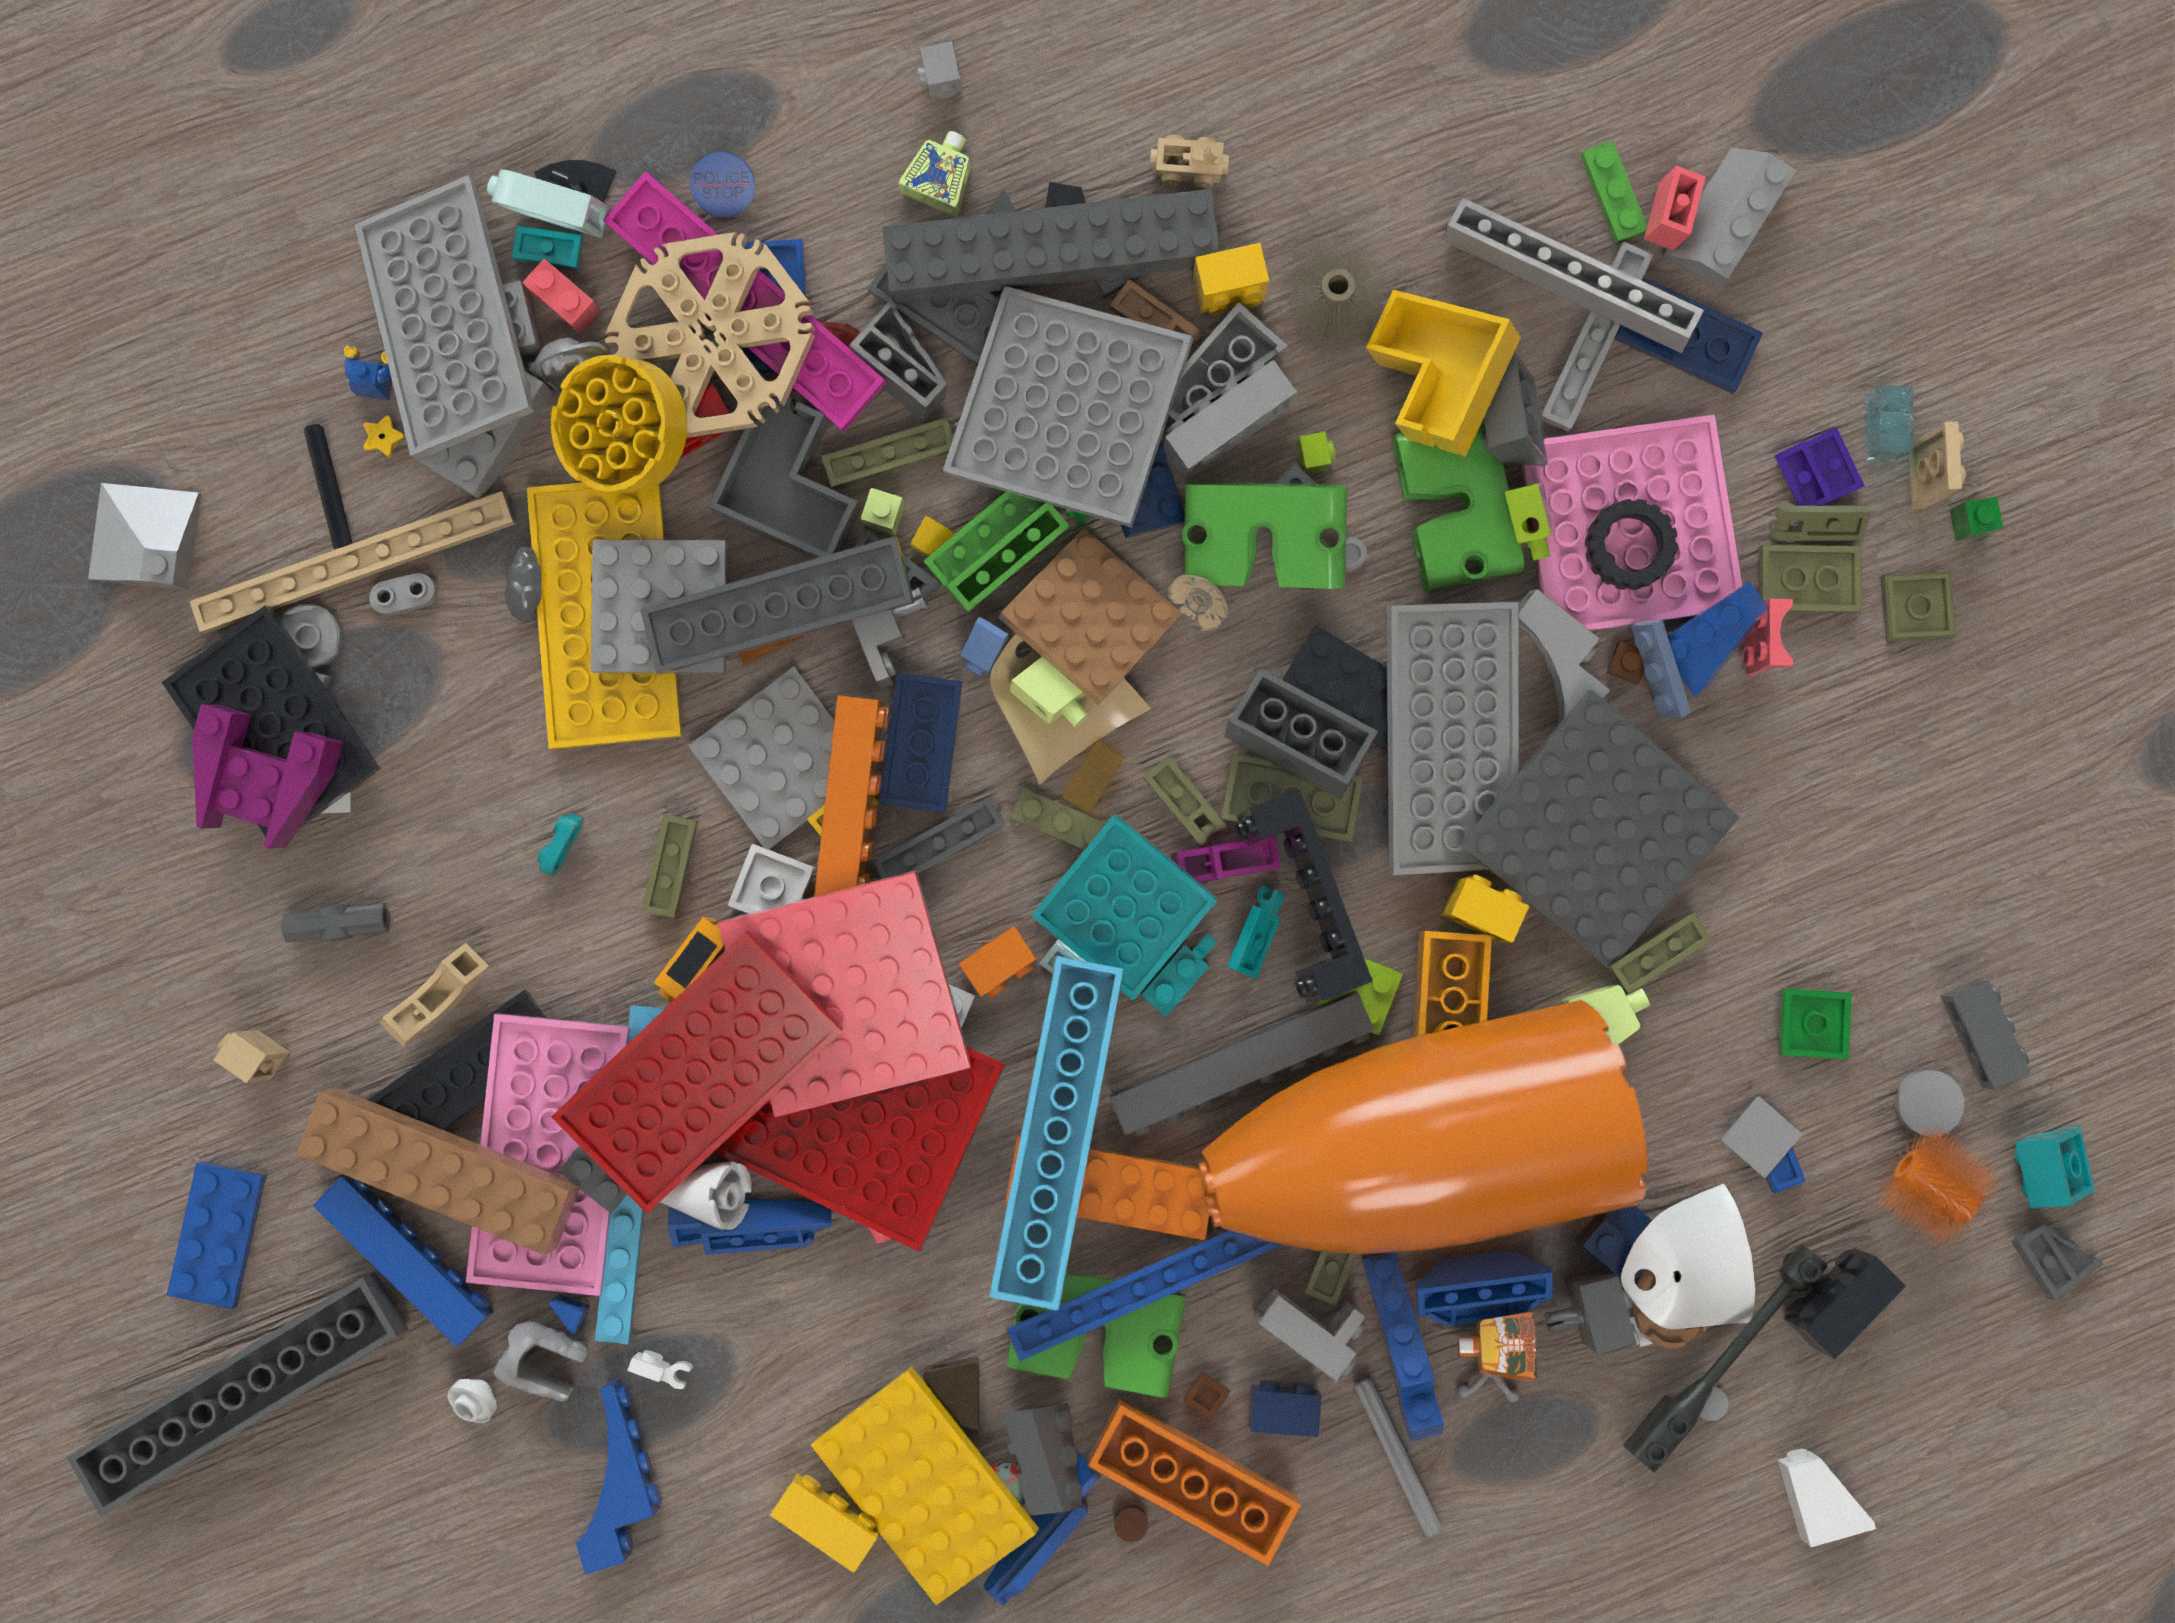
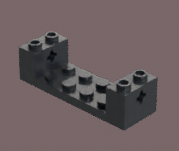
(1347, 964)

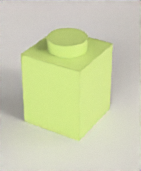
(883, 511)

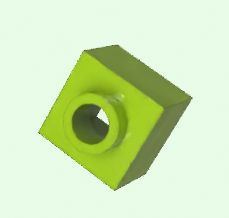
(1315, 452)

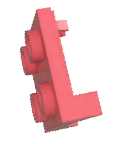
(1764, 642)

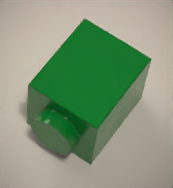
(1976, 518)

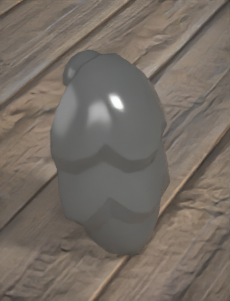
(524, 585)

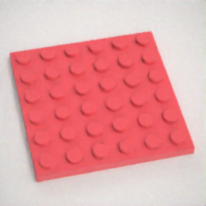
(878, 974)

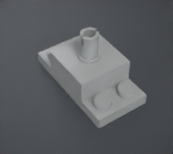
(881, 635)

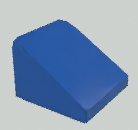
(570, 1312)

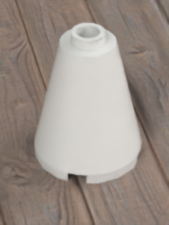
(713, 1194)

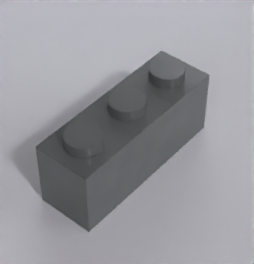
(1986, 1034)

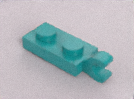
(1257, 933)
(1179, 976)

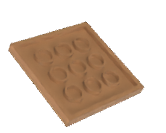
(1090, 616)

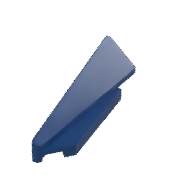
(765, 1226)
(1023, 1563)

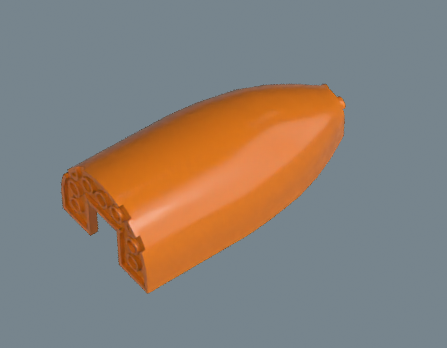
(1438, 1140)

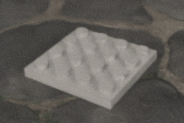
(640, 575)
(772, 757)

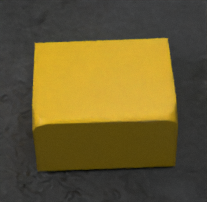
(930, 536)

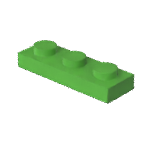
(1614, 192)

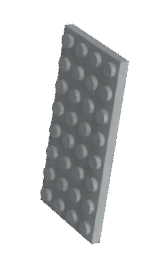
(443, 318)
(1448, 727)

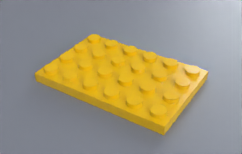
(924, 1486)

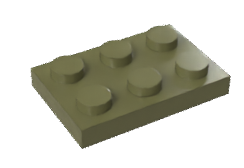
(1813, 576)

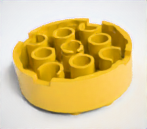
(619, 424)

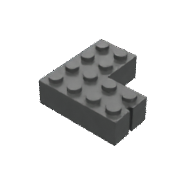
(768, 488)

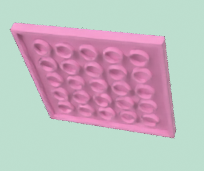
(1666, 465)

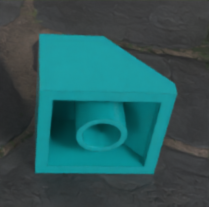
(2054, 1167)

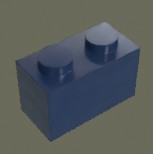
(1285, 1409)

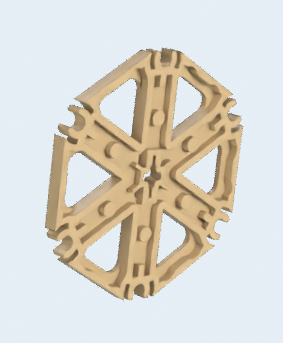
(740, 328)

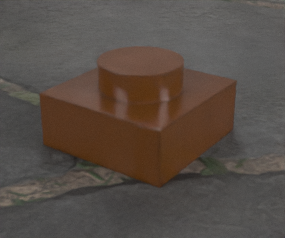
(1626, 663)
(1206, 1395)

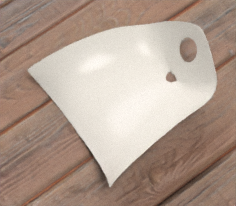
(1712, 1253)

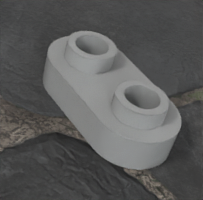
(401, 594)

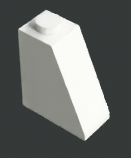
(1819, 1501)

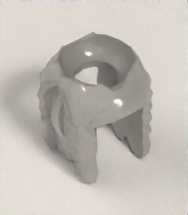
(521, 1339)

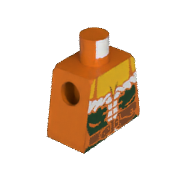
(1503, 1347)

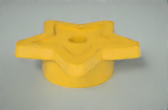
(391, 438)

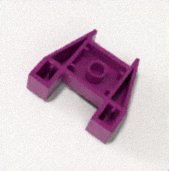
(254, 783)

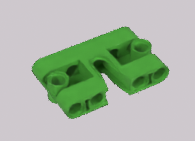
(1292, 513)
(1477, 533)
(1128, 1347)

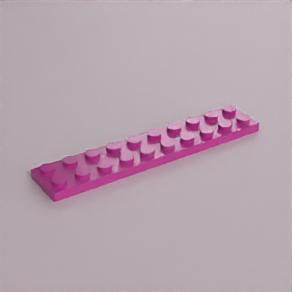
(831, 375)

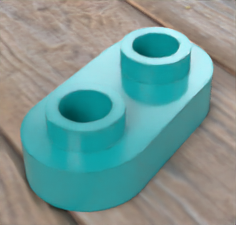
(566, 832)

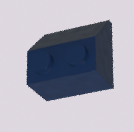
(1612, 1236)

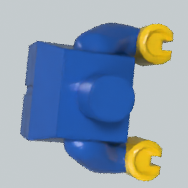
(367, 378)

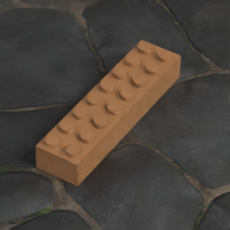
(438, 1170)

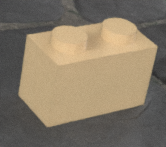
(250, 1055)

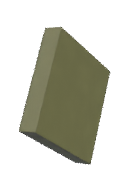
(1918, 606)

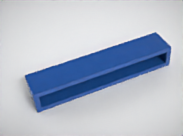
(404, 1258)

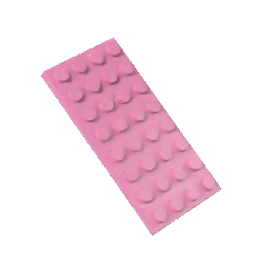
(531, 1075)

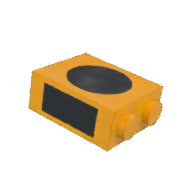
(692, 959)

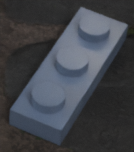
(1661, 669)

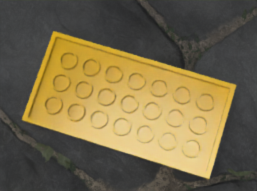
(580, 704)

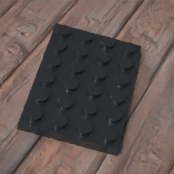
(267, 676)

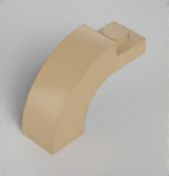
(437, 996)

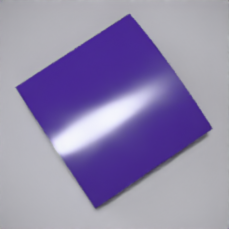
(1819, 470)

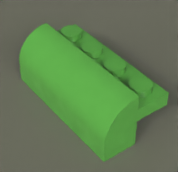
(994, 547)

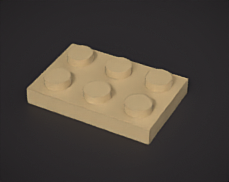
(1936, 465)

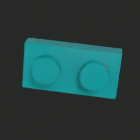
(558, 248)

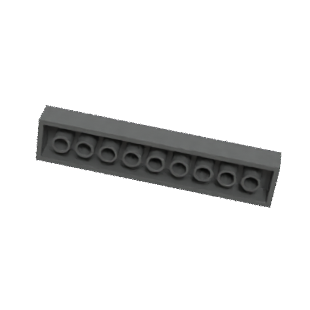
(1049, 245)
(237, 1393)

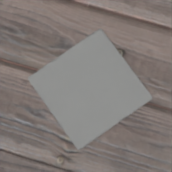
(1761, 1136)

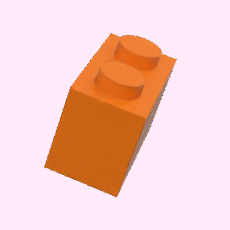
(998, 962)

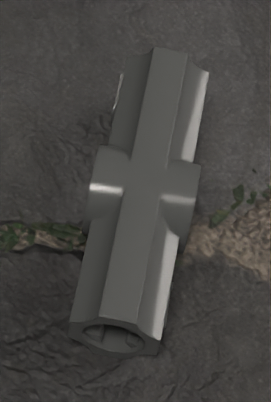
(335, 922)

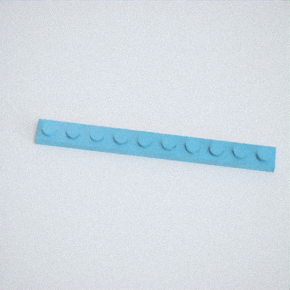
(623, 1243)

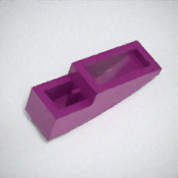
(1229, 860)

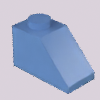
(983, 647)

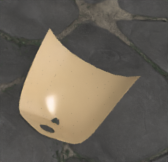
(1056, 743)

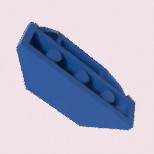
(1482, 1287)

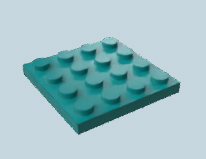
(1124, 905)

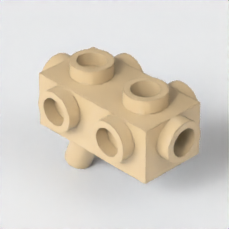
(1197, 160)

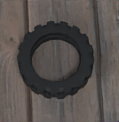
(1660, 527)

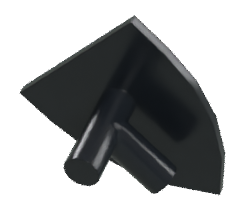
(579, 176)

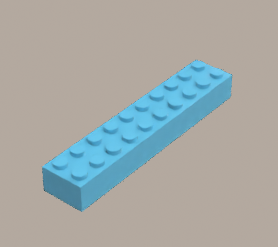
(1056, 1134)

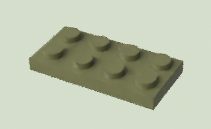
(1259, 780)

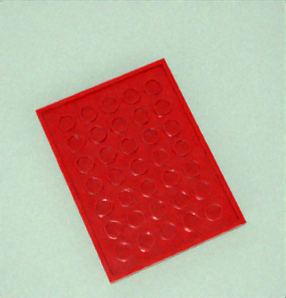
(875, 1154)

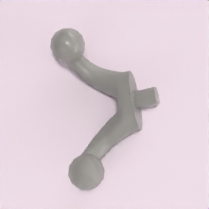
(1465, 1391)

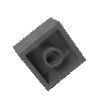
(1596, 1310)

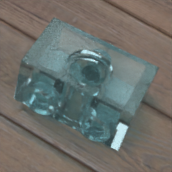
(1889, 423)

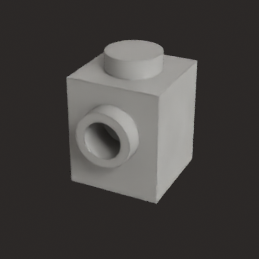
(939, 70)

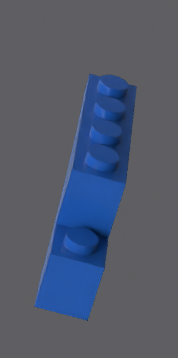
(1404, 1347)
(627, 1487)

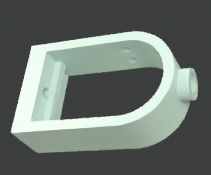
(548, 202)

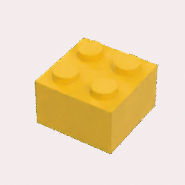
(1230, 278)
(1485, 909)

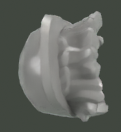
(561, 357)

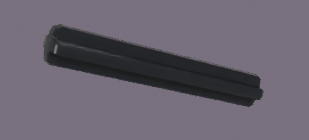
(327, 486)

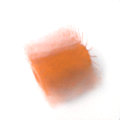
(1938, 1187)

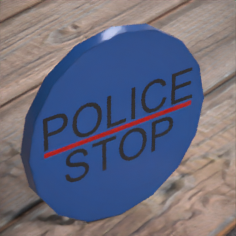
(722, 184)

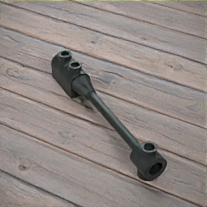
(1675, 1417)

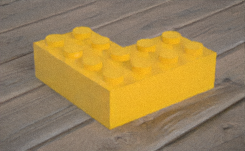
(1456, 363)

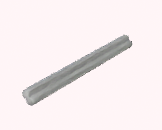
(1398, 1457)

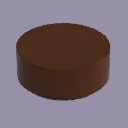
(1130, 1523)

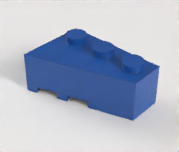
(1714, 635)

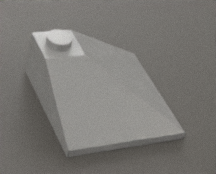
(144, 536)

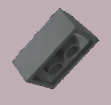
(1514, 419)

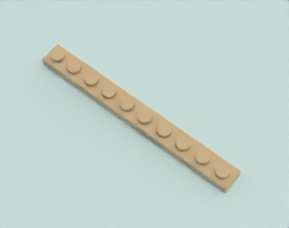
(353, 562)

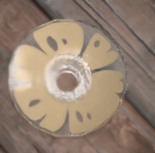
(1199, 602)

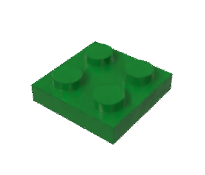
(1815, 1023)

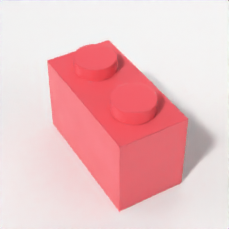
(1674, 208)
(562, 297)

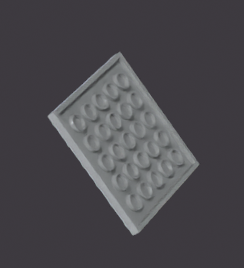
(1068, 406)

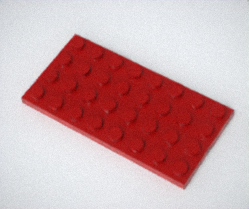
(697, 1072)

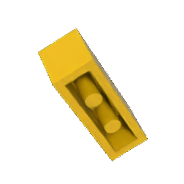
(825, 1521)

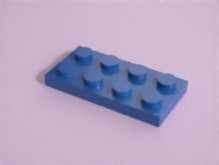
(216, 1235)

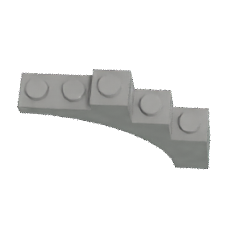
(1563, 646)

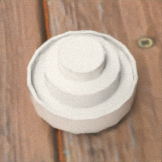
(472, 1400)

